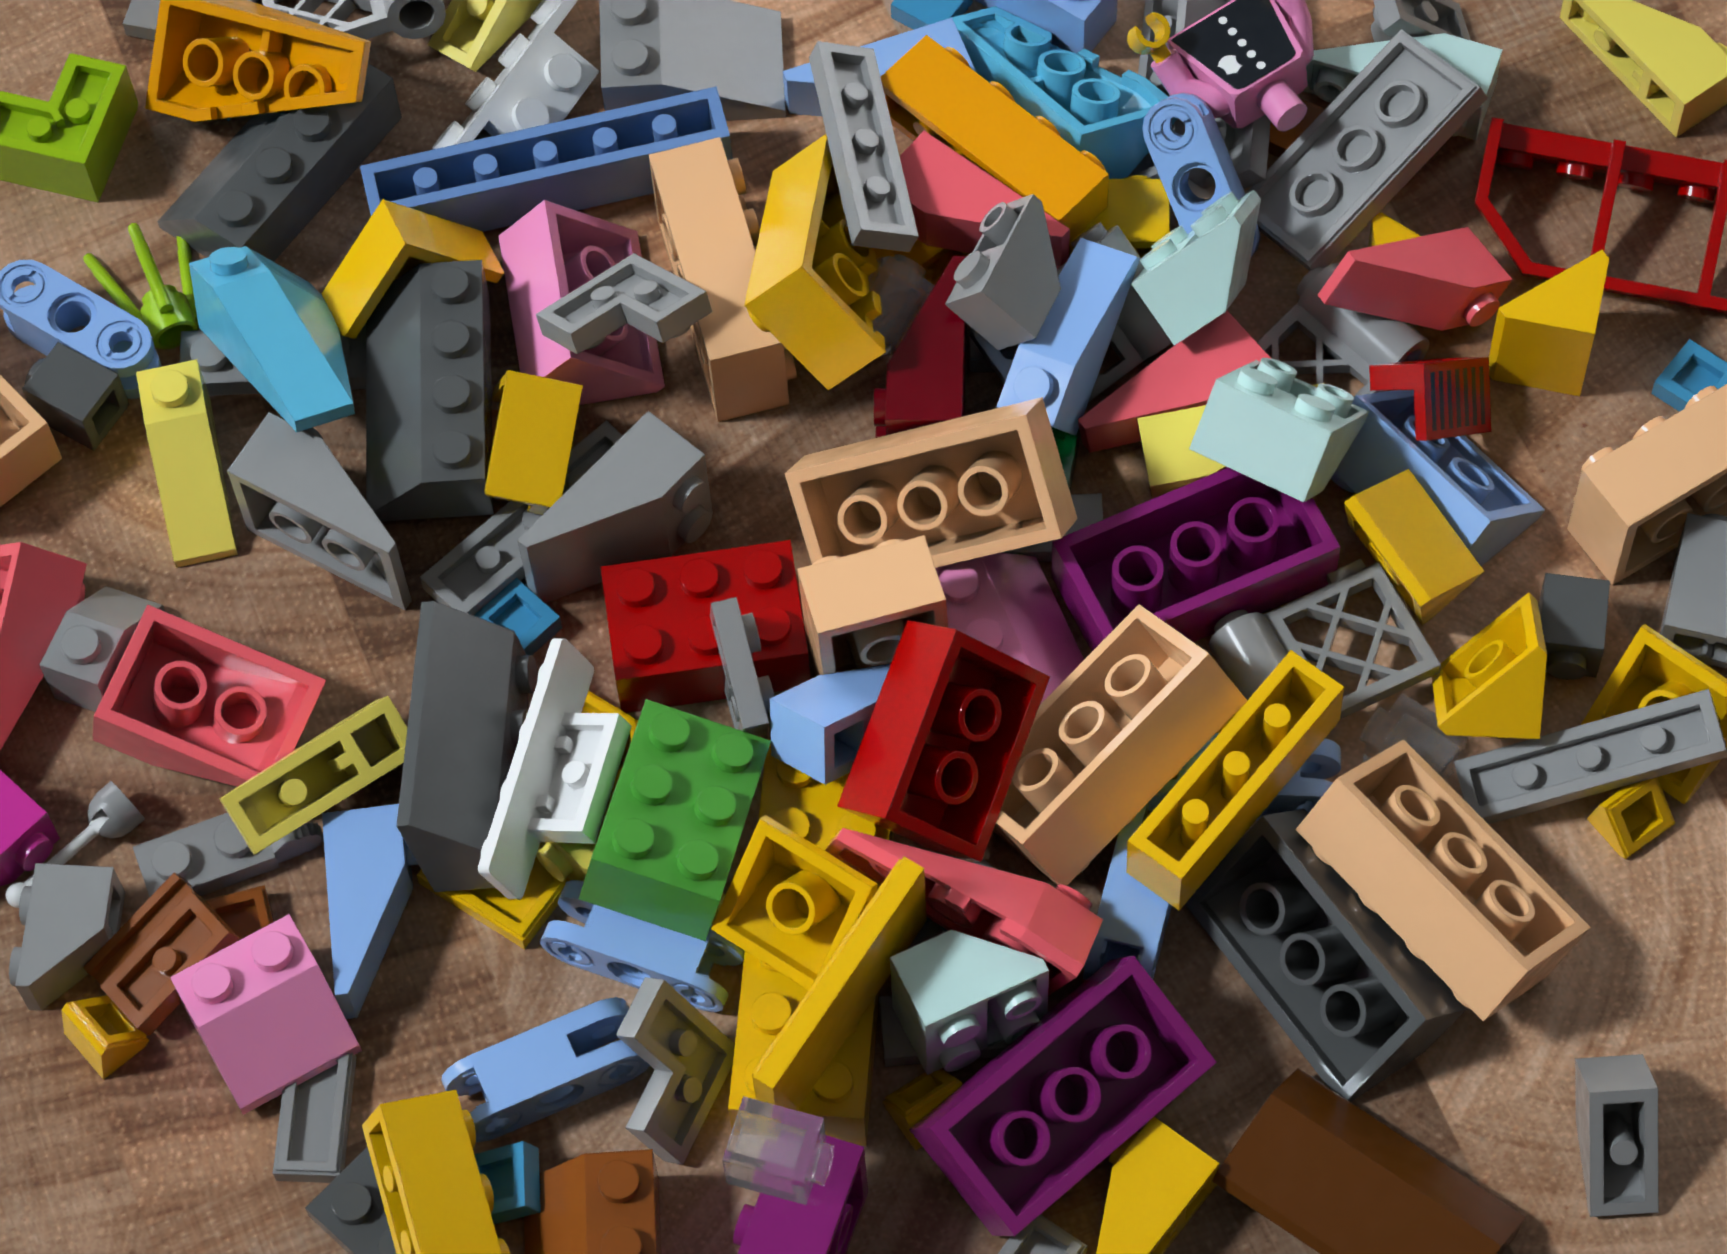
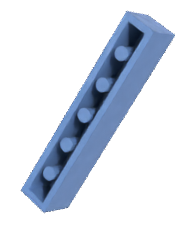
(564, 162)

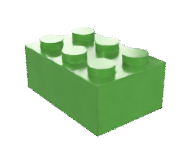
(675, 820)

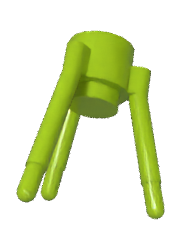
(163, 308)

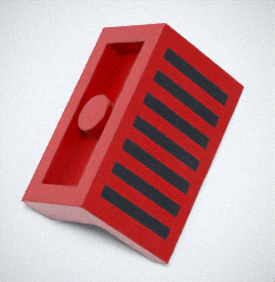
(1448, 394)

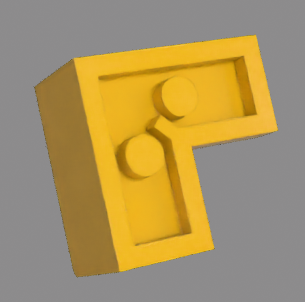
(391, 246)
(532, 439)

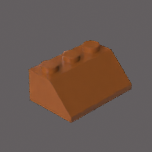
(598, 1206)

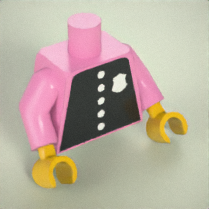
(1237, 59)

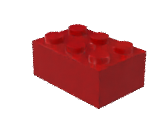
(665, 631)
(944, 740)

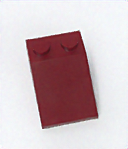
(927, 367)

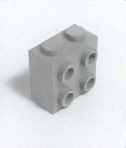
(1698, 591)

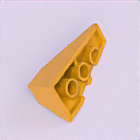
(249, 61)

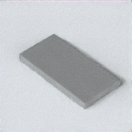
(1363, 150)

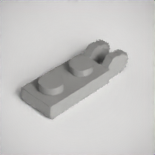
(216, 855)

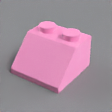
(265, 1013)

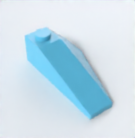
(1069, 89)
(274, 334)

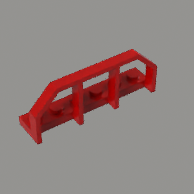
(1623, 166)

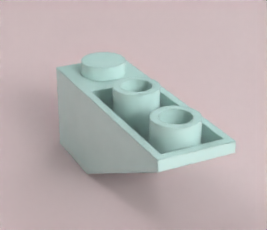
(1336, 67)

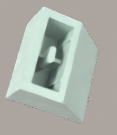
(1199, 273)
(1278, 427)
(965, 996)

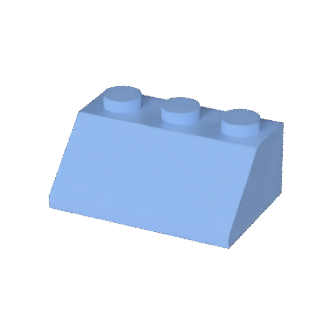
(1460, 479)

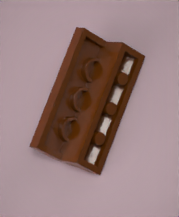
(1355, 1182)

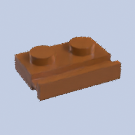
(157, 942)

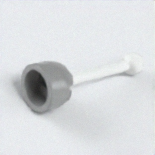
(108, 815)

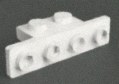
(536, 86)
(556, 774)

